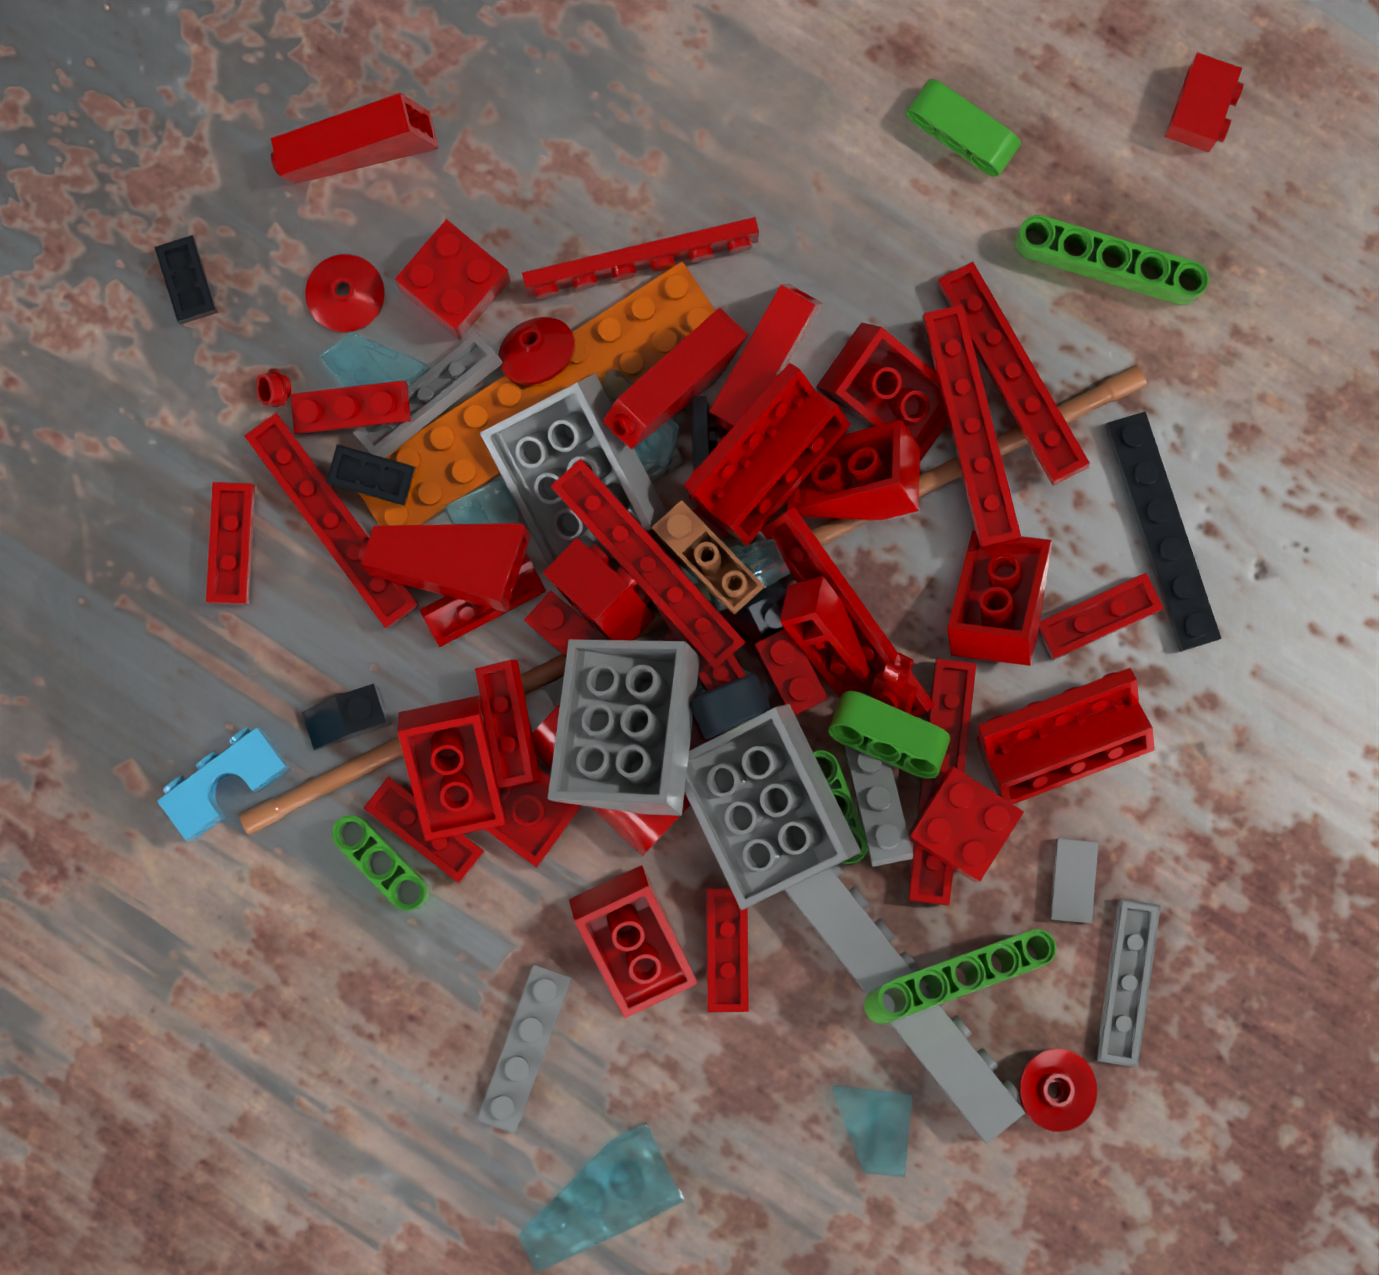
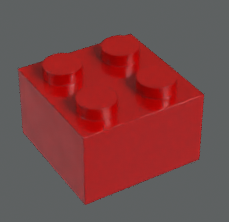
(452, 279)
(600, 591)
(964, 824)

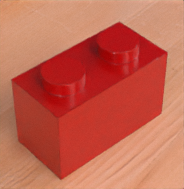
(1204, 102)
(790, 672)

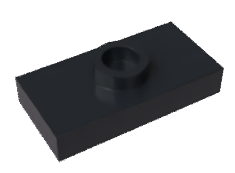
(186, 279)
(703, 437)
(371, 474)

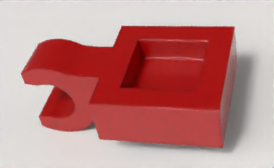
(892, 687)

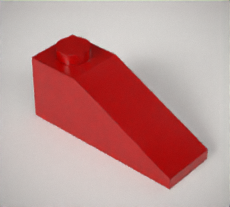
(825, 634)

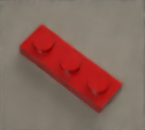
(350, 407)
(230, 543)
(1099, 616)
(453, 617)
(507, 724)
(398, 812)
(726, 953)

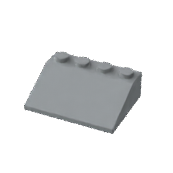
(547, 441)
(625, 725)
(766, 806)

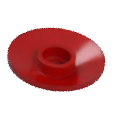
(346, 312)
(537, 350)
(1075, 1090)

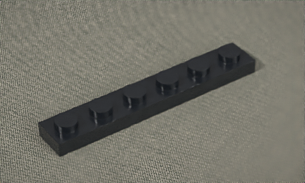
(1162, 531)

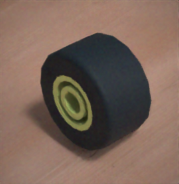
(729, 706)

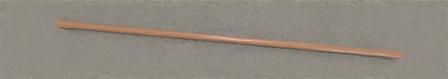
(277, 807)

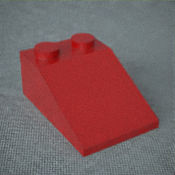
(886, 383)
(864, 477)
(1000, 601)
(450, 768)
(632, 941)

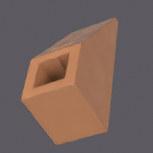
(706, 557)

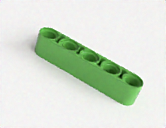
(1130, 256)
(943, 981)

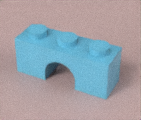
(192, 801)

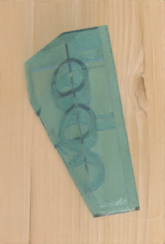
(609, 1196)

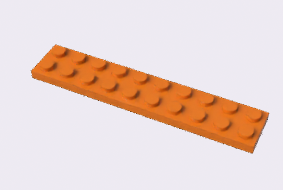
(626, 337)

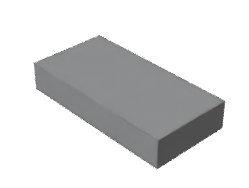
(1073, 880)

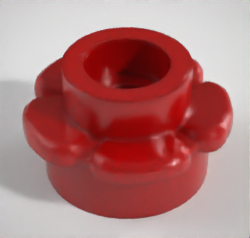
(273, 388)

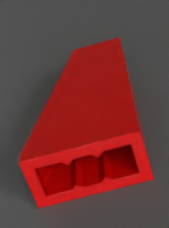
(354, 140)
(765, 353)
(676, 379)
(450, 559)

